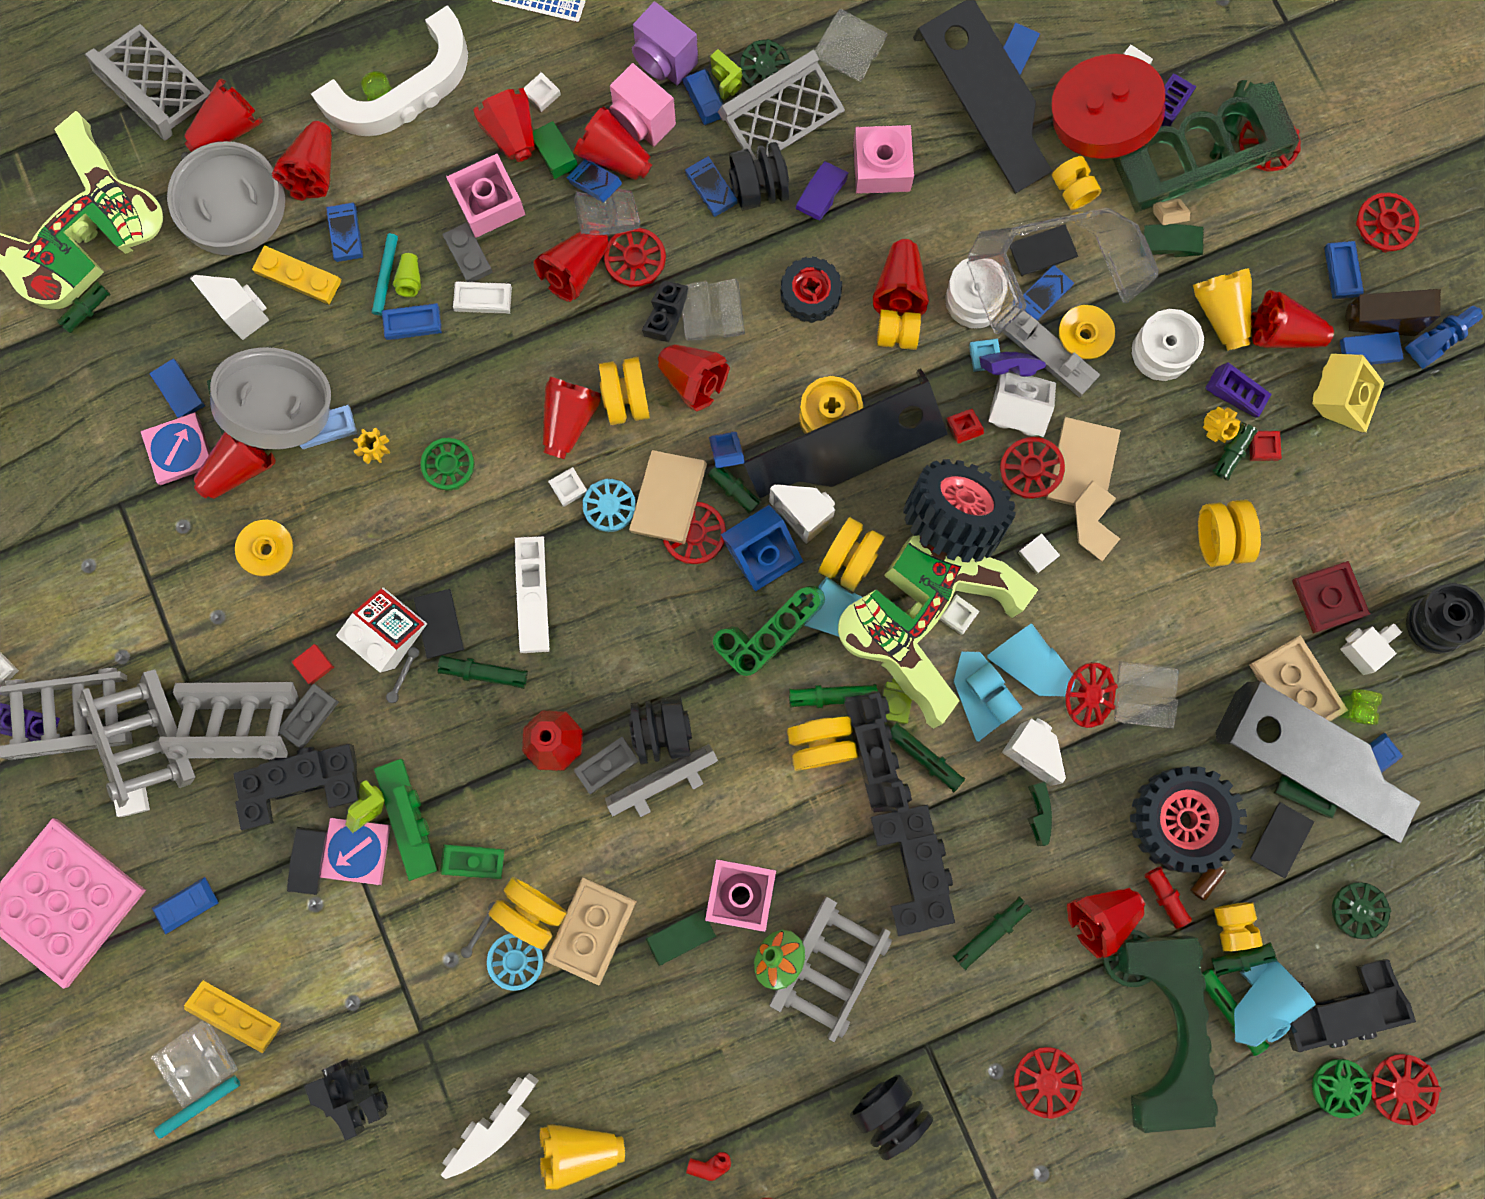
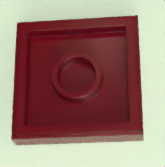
(1330, 597)

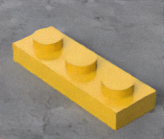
(296, 275)
(232, 1016)

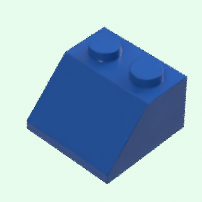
(762, 547)

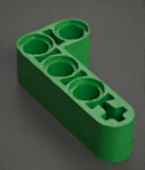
(775, 627)

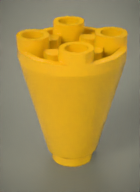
(1228, 306)
(577, 1154)

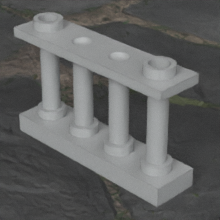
(226, 696)
(158, 715)
(51, 741)
(815, 942)

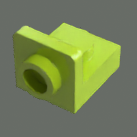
(727, 73)
(898, 702)
(366, 808)

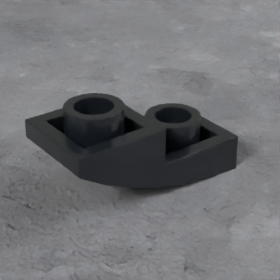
(667, 310)
(306, 861)

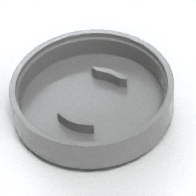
(226, 198)
(270, 398)

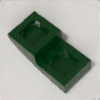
(1175, 239)
(1041, 823)
(680, 937)

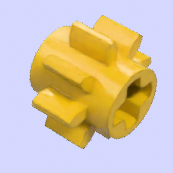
(1221, 424)
(379, 447)

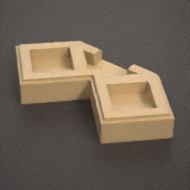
(1090, 532)

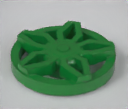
(1342, 1088)

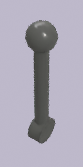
(392, 697)
(466, 951)

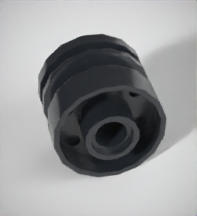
(758, 176)
(1446, 618)
(660, 729)
(887, 1111)

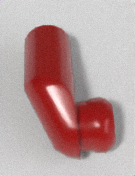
(711, 1169)

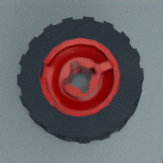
(803, 303)

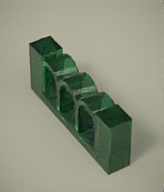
(1270, 124)

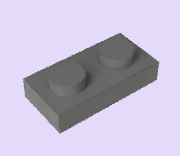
(467, 253)
(308, 716)
(606, 765)

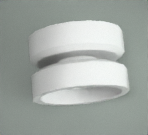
(963, 299)
(1167, 344)

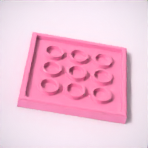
(63, 902)

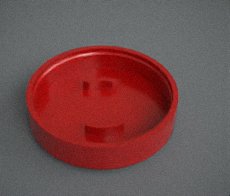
(1108, 106)

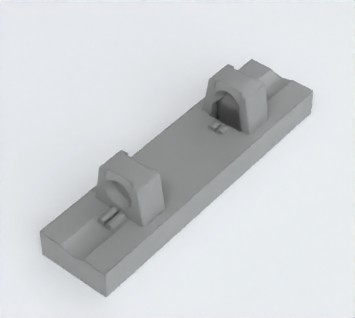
(1043, 345)
(663, 778)

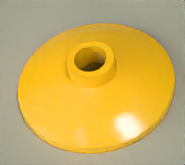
(1094, 323)
(255, 538)

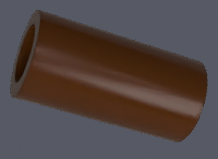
(1207, 883)

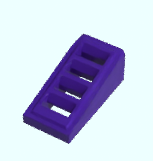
(1169, 118)
(1234, 397)

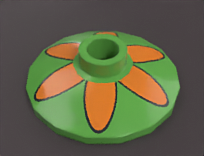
(779, 960)

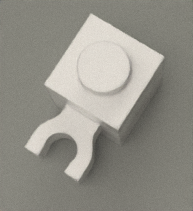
(1370, 648)

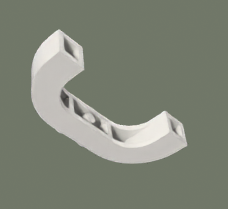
(410, 97)

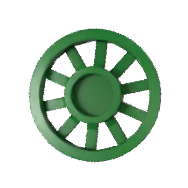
(447, 464)

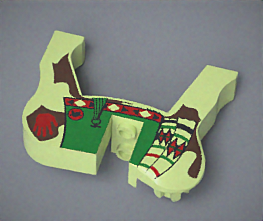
(52, 265)
(885, 633)

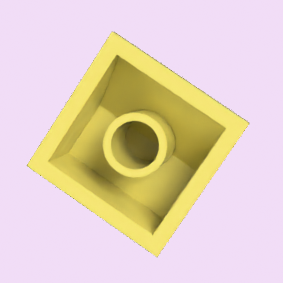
(1348, 391)

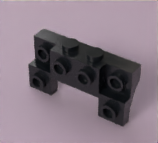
(875, 758)
(291, 776)
(923, 869)
(1354, 1015)
(341, 1090)

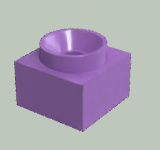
(664, 45)

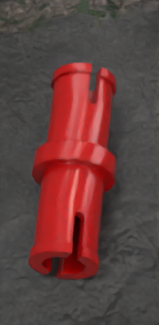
(1168, 897)

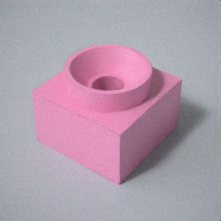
(642, 105)
(883, 159)
(486, 195)
(750, 914)

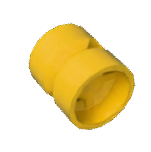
(1075, 180)
(898, 329)
(1238, 926)

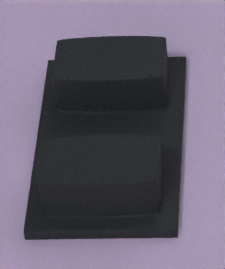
(1043, 250)
(442, 630)
(1282, 840)

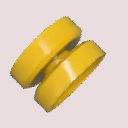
(619, 391)
(827, 395)
(1229, 533)
(855, 556)
(822, 743)
(525, 917)

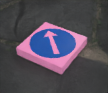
(176, 448)
(355, 855)

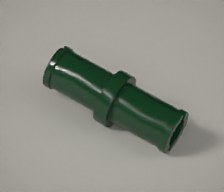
(83, 307)
(1235, 451)
(735, 488)
(1244, 959)

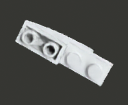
(531, 594)
(487, 1137)

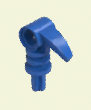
(1446, 334)

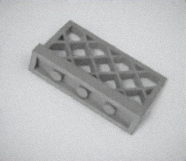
(775, 85)
(136, 98)

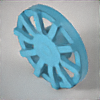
(609, 505)
(514, 963)

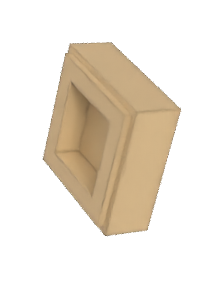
(1171, 212)

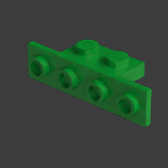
(406, 820)

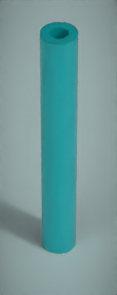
(384, 274)
(197, 1107)

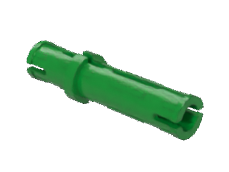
(825, 696)
(1213, 982)

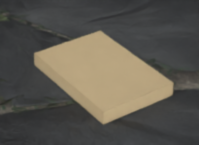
(1088, 457)
(668, 496)
(1299, 676)
(591, 931)

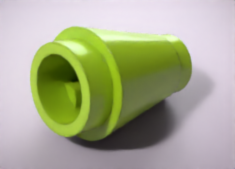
(407, 277)

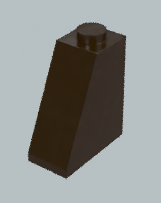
(1394, 312)

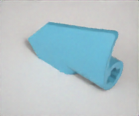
(836, 601)
(1033, 663)
(983, 694)
(1270, 1007)

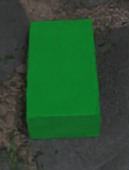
(554, 150)
(472, 861)

